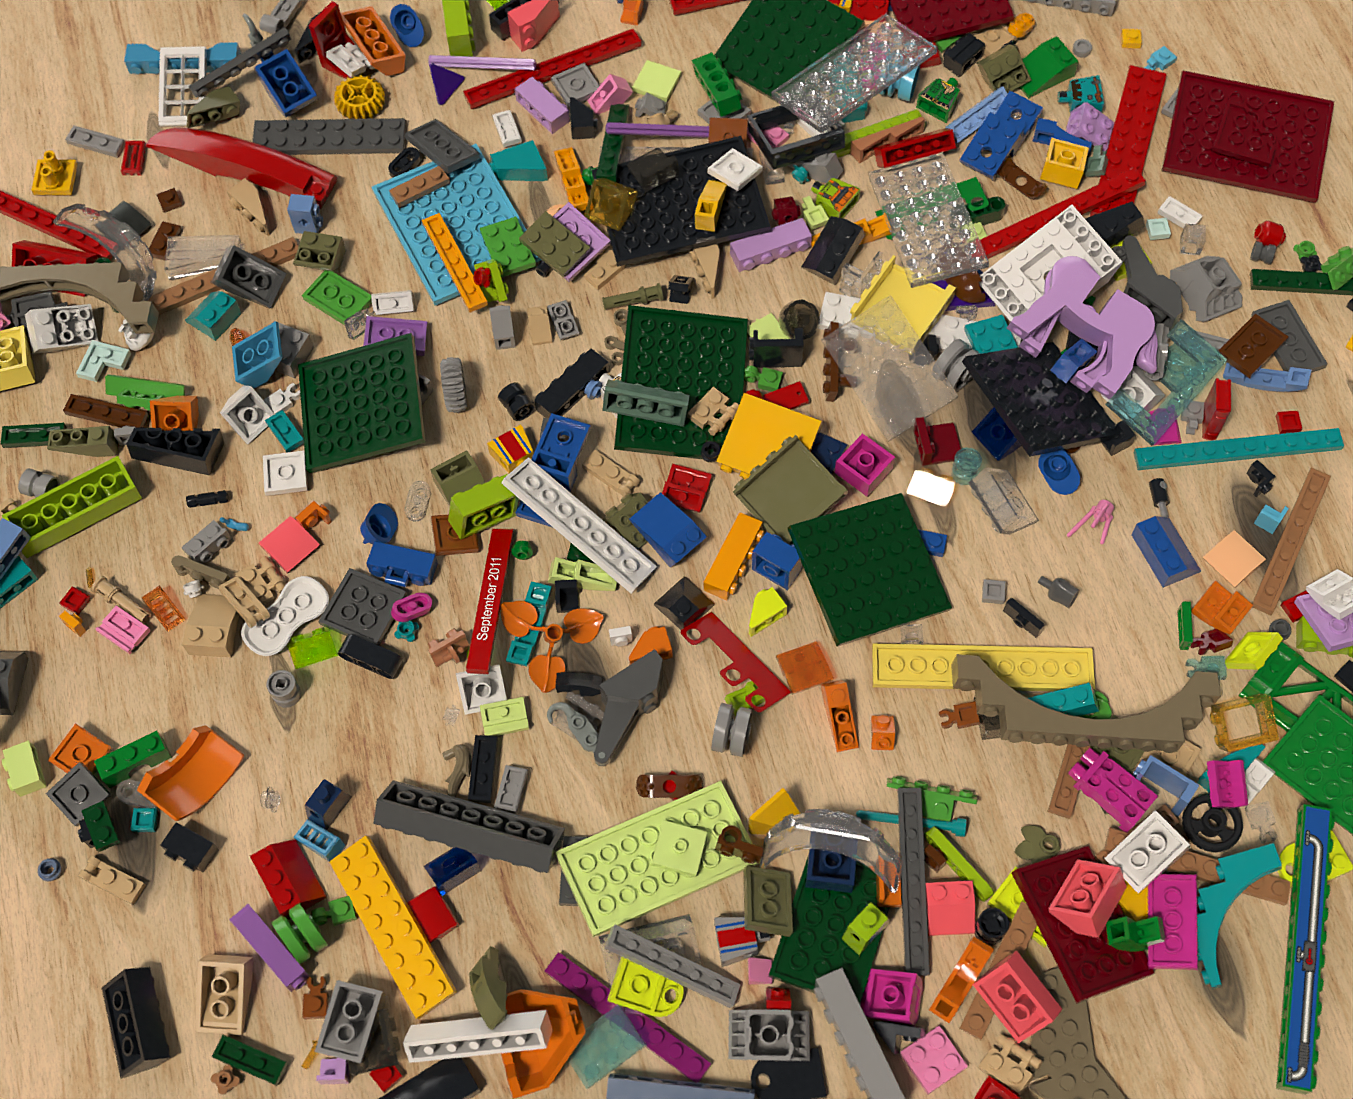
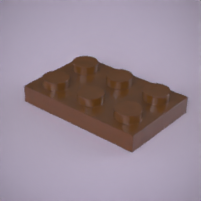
(1253, 345)

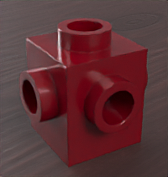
(785, 210)

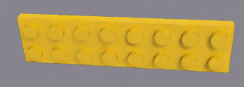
(393, 927)

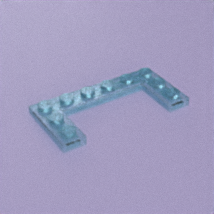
(1154, 425)

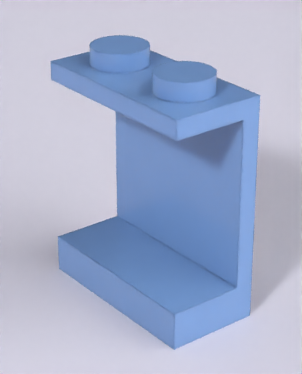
(1169, 780)

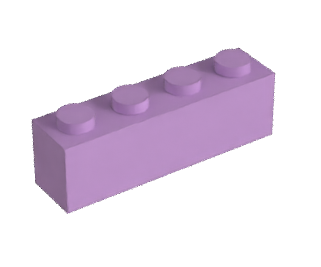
(770, 245)

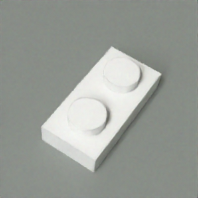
(1179, 213)
(392, 302)

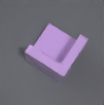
(333, 1071)

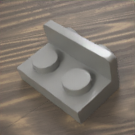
(207, 543)

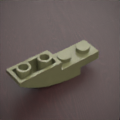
(488, 990)

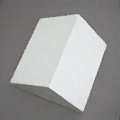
(481, 689)

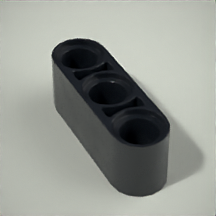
(370, 656)

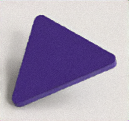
(444, 82)

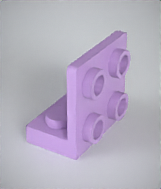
(1090, 124)

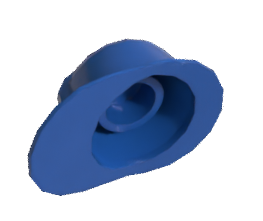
(407, 25)
(1059, 472)
(379, 524)

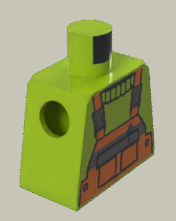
(836, 197)

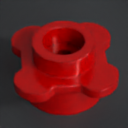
(482, 277)

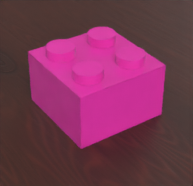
(864, 464)

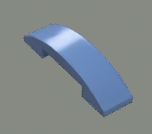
(1270, 379)

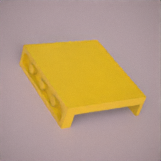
(761, 429)

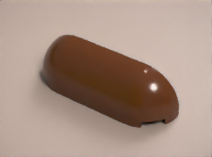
(967, 287)

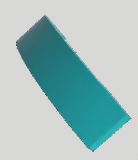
(523, 647)

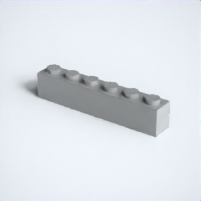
(856, 1036)

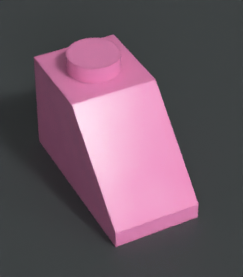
(611, 92)

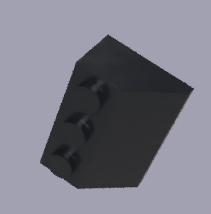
(833, 249)

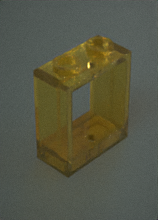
(1265, 719)

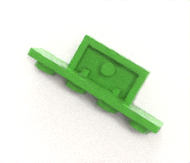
(1339, 267)
(139, 392)
(936, 801)

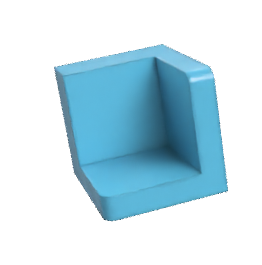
(1270, 518)

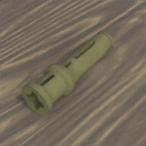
(642, 295)

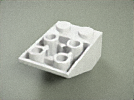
(60, 328)

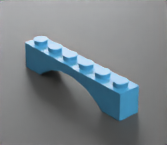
(146, 60)

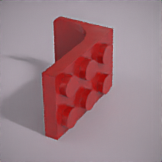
(327, 33)

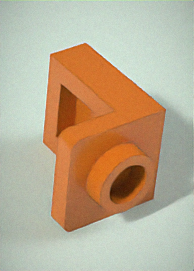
(882, 732)

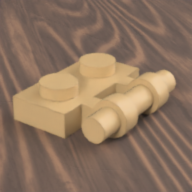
(708, 407)
(254, 580)
(1005, 1070)

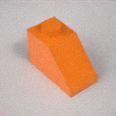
(652, 639)

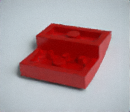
(687, 487)
(433, 914)

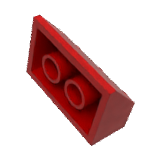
(287, 876)

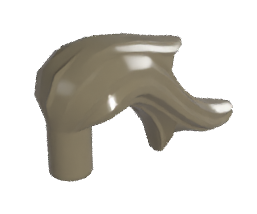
(462, 767)

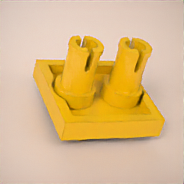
(54, 175)

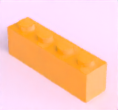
(733, 556)

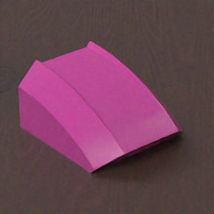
(892, 996)

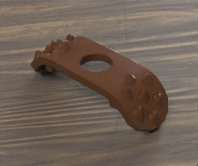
(1010, 172)
(652, 785)

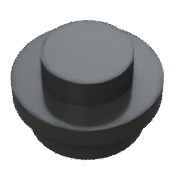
(1282, 627)

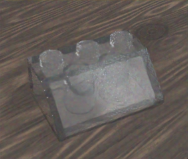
(1002, 501)

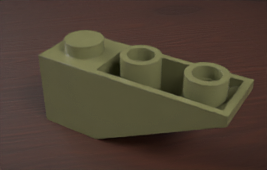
(215, 106)
(84, 441)

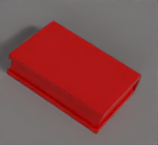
(1216, 409)

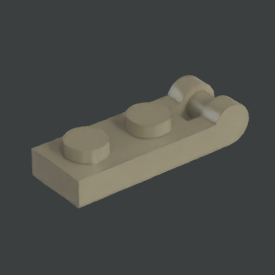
(199, 571)

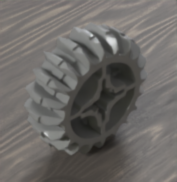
(453, 384)

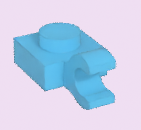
(1161, 58)

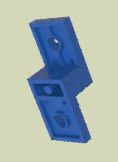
(1001, 134)
(557, 457)

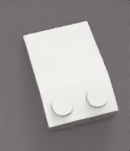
(1148, 851)

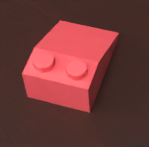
(532, 22)

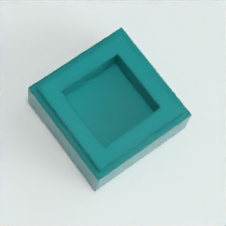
(144, 820)

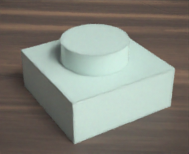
(1158, 228)

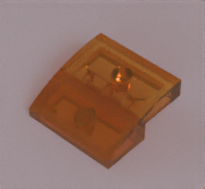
(804, 667)

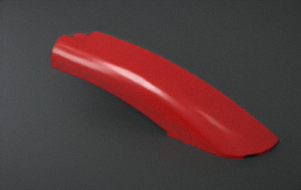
(243, 159)

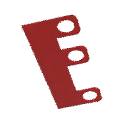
(743, 660)

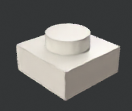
(620, 636)

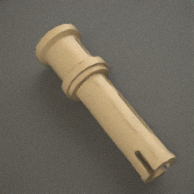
(114, 595)

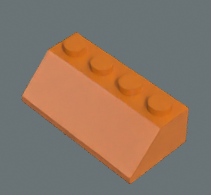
(374, 40)

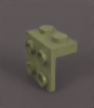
(620, 516)

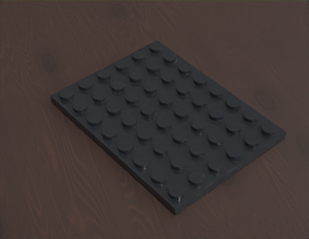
(665, 216)

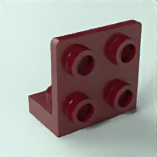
(935, 442)

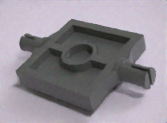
(22, 305)

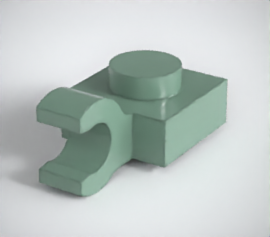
(1097, 163)

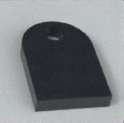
(790, 1078)

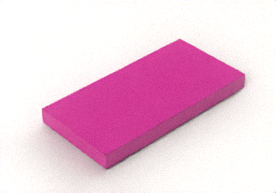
(1175, 902)

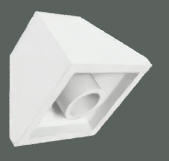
(246, 413)

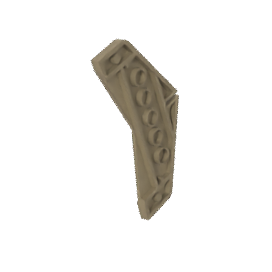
(1068, 1050)

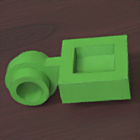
(768, 379)
(340, 911)

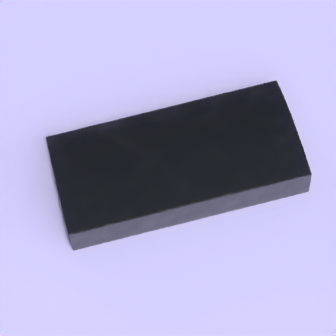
(440, 1081)

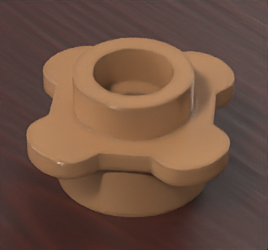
(232, 1080)

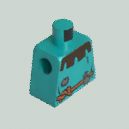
(1081, 91)

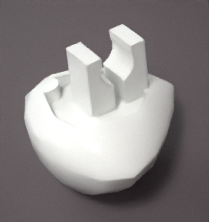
(133, 340)

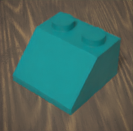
(214, 314)

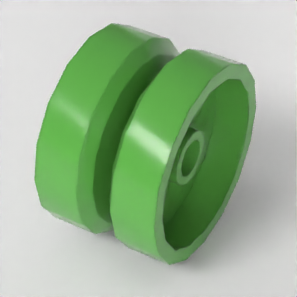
(298, 934)

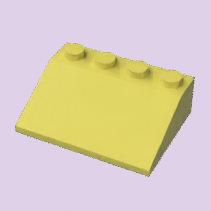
(15, 359)

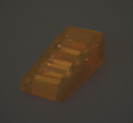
(153, 595)

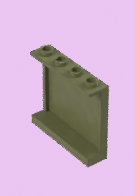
(789, 489)

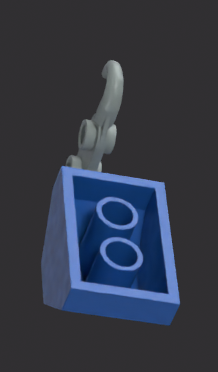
(282, 77)

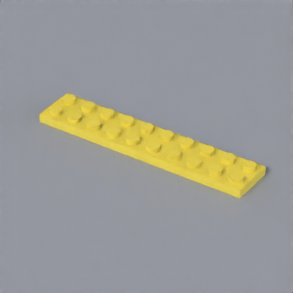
(1016, 666)

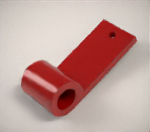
(785, 397)

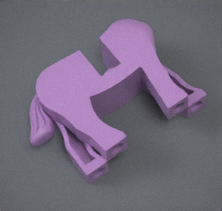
(1120, 329)

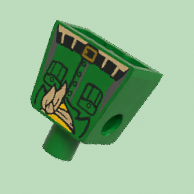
(939, 99)

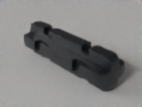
(207, 498)

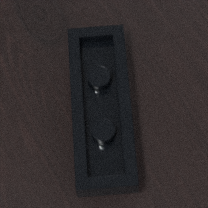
(483, 769)

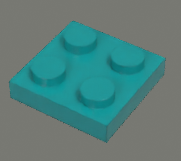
(990, 335)

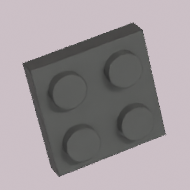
(76, 792)

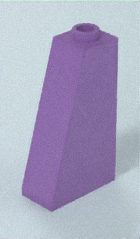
(269, 948)

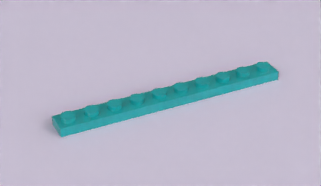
(1238, 449)

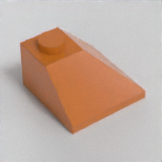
(175, 413)

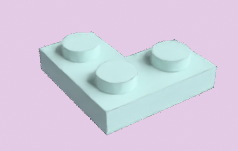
(102, 355)

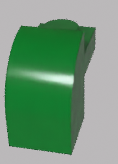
(1134, 936)

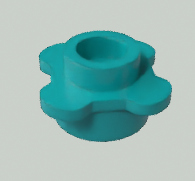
(800, 174)
(402, 626)

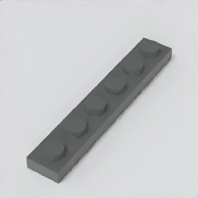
(234, 66)

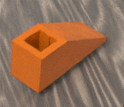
(839, 715)

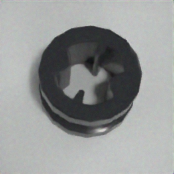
(704, 451)

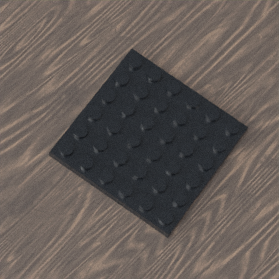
(1036, 404)

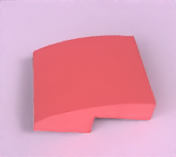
(289, 544)

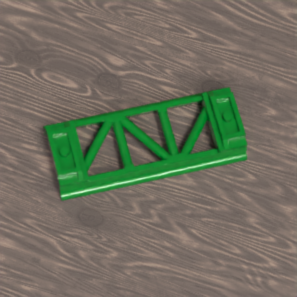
(1275, 673)

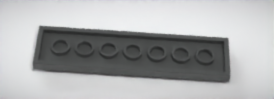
(332, 136)

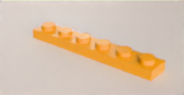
(454, 262)

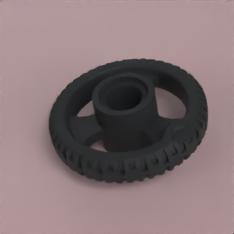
(1192, 827)

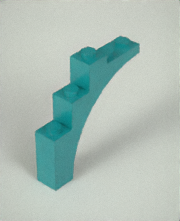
(1238, 873)

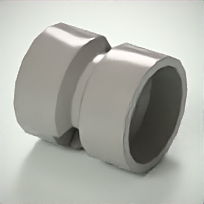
(36, 483)
(283, 688)

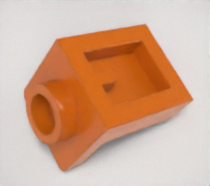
(311, 514)

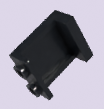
(776, 352)

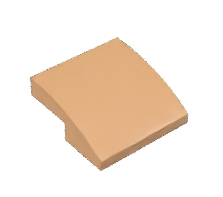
(1234, 558)

